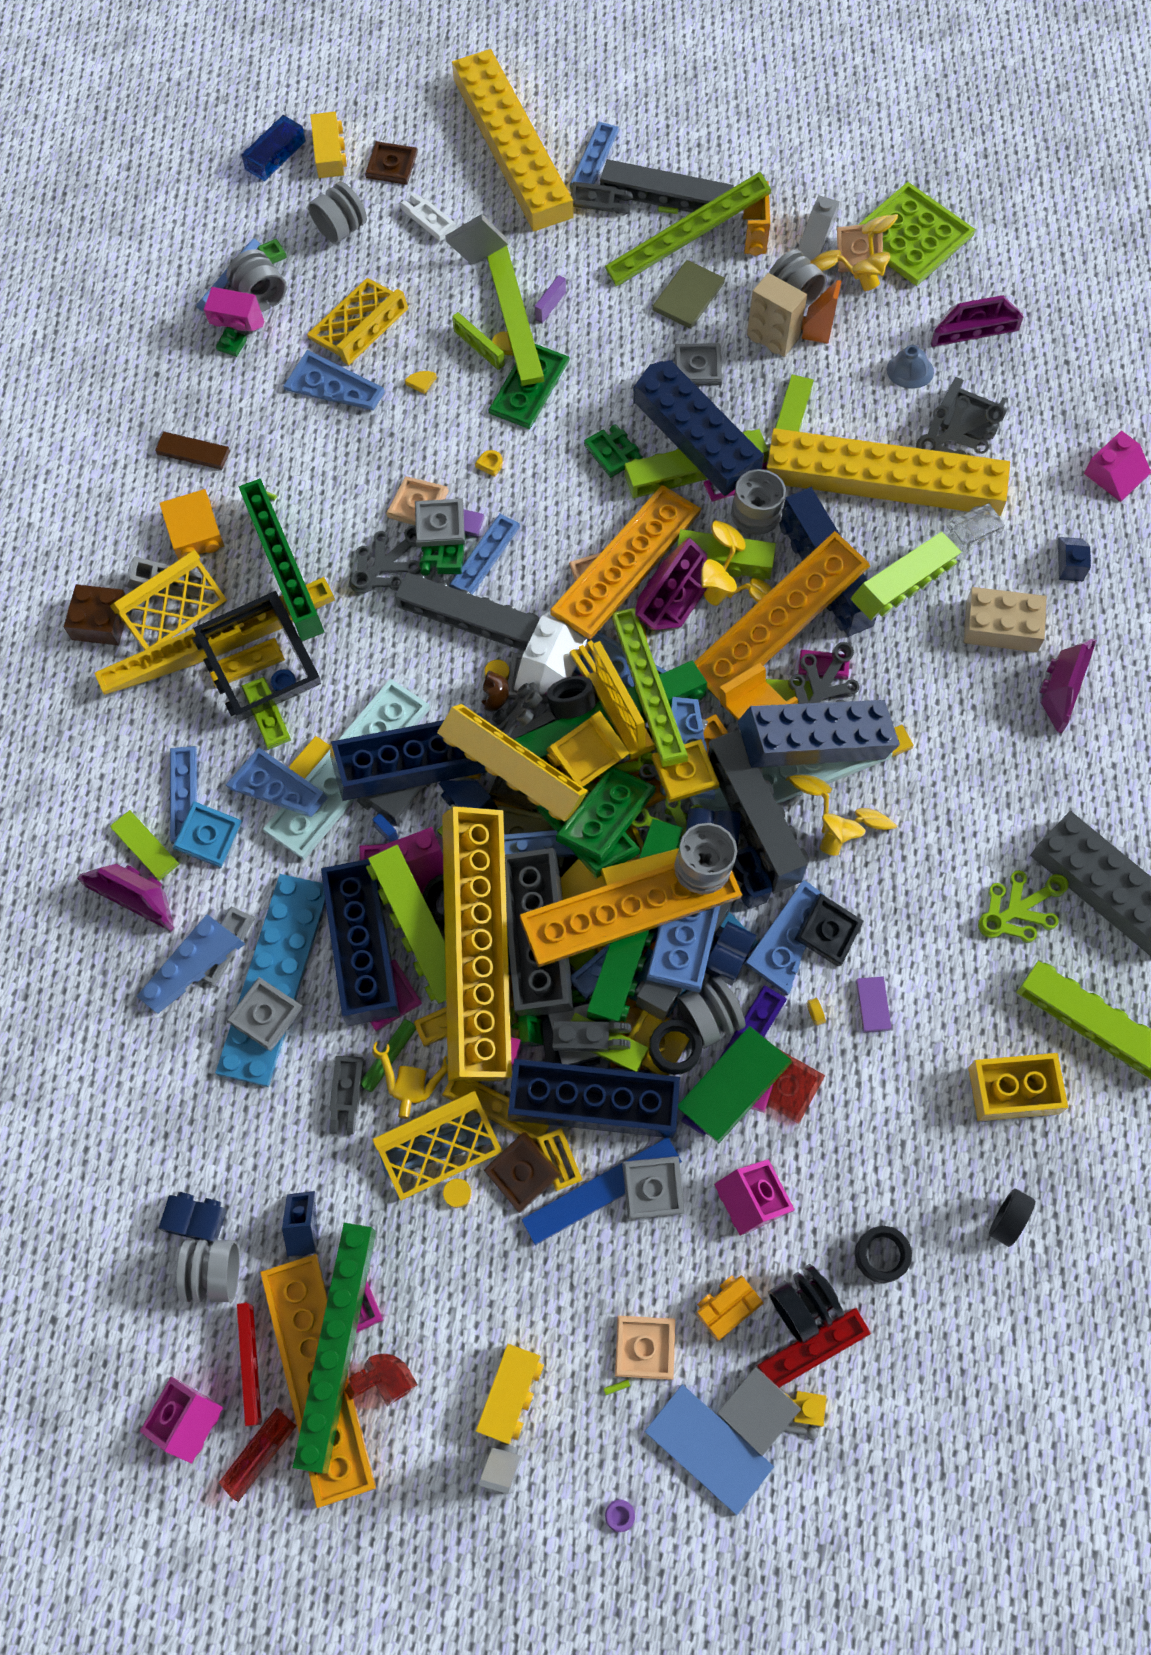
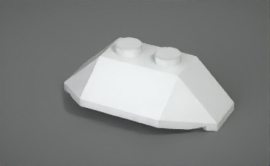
(548, 654)

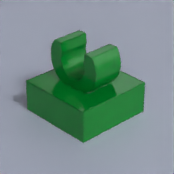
(231, 342)
(529, 1030)

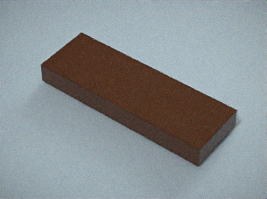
(192, 450)

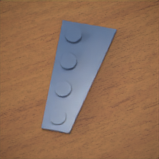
(331, 382)
(690, 726)
(275, 783)
(197, 953)
(778, 953)

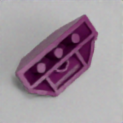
(977, 320)
(673, 588)
(1065, 682)
(131, 892)

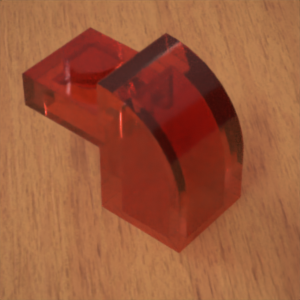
(387, 1374)

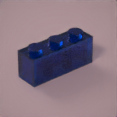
(273, 147)

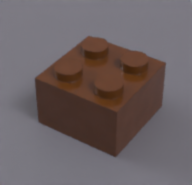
(91, 616)

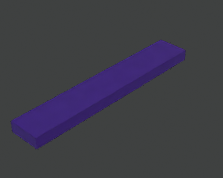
(760, 1018)

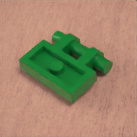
(608, 454)
(447, 561)

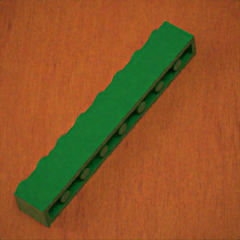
(281, 560)
(680, 682)
(625, 955)
(334, 1349)

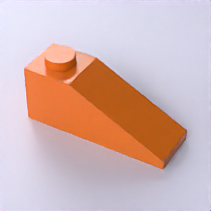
(820, 315)

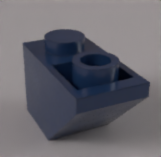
(466, 794)

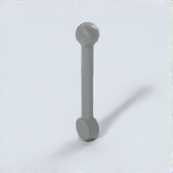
(811, 1432)

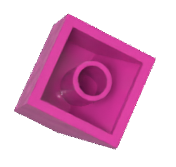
(233, 310)
(1119, 466)
(421, 855)
(753, 1196)
(181, 1420)

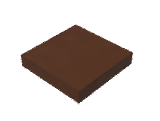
(391, 162)
(522, 1172)

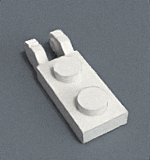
(428, 216)

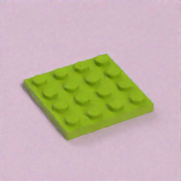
(922, 233)

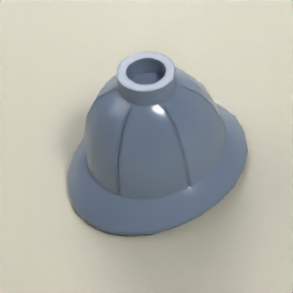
(910, 368)

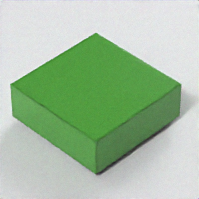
(273, 251)

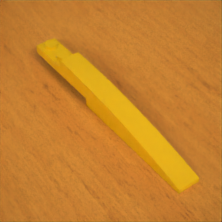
(182, 652)

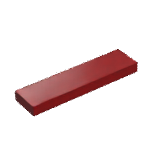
(801, 1358)
(249, 1365)

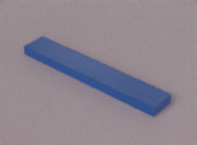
(588, 1197)

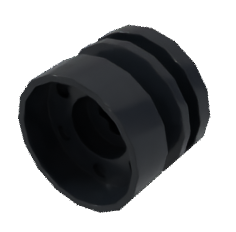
(808, 1302)

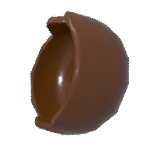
(497, 690)

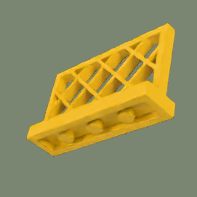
(368, 327)
(156, 584)
(619, 705)
(426, 1123)

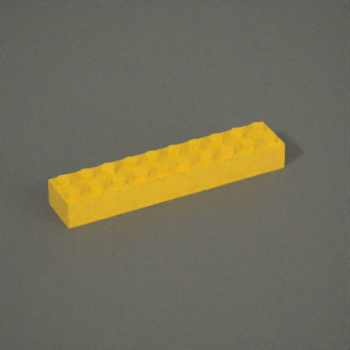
(512, 140)
(888, 471)
(476, 945)

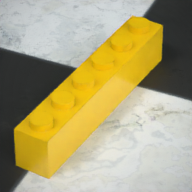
(512, 762)

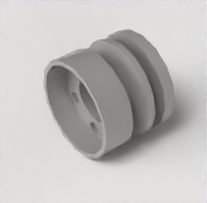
(337, 212)
(800, 273)
(256, 275)
(758, 501)
(705, 858)
(713, 1011)
(208, 1270)

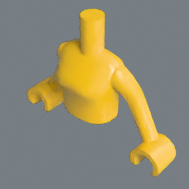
(409, 1082)

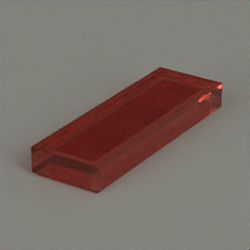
(257, 1454)

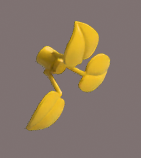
(869, 268)
(716, 578)
(838, 829)

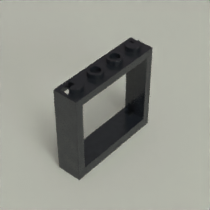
(238, 616)

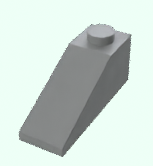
(818, 226)
(142, 570)
(501, 1469)

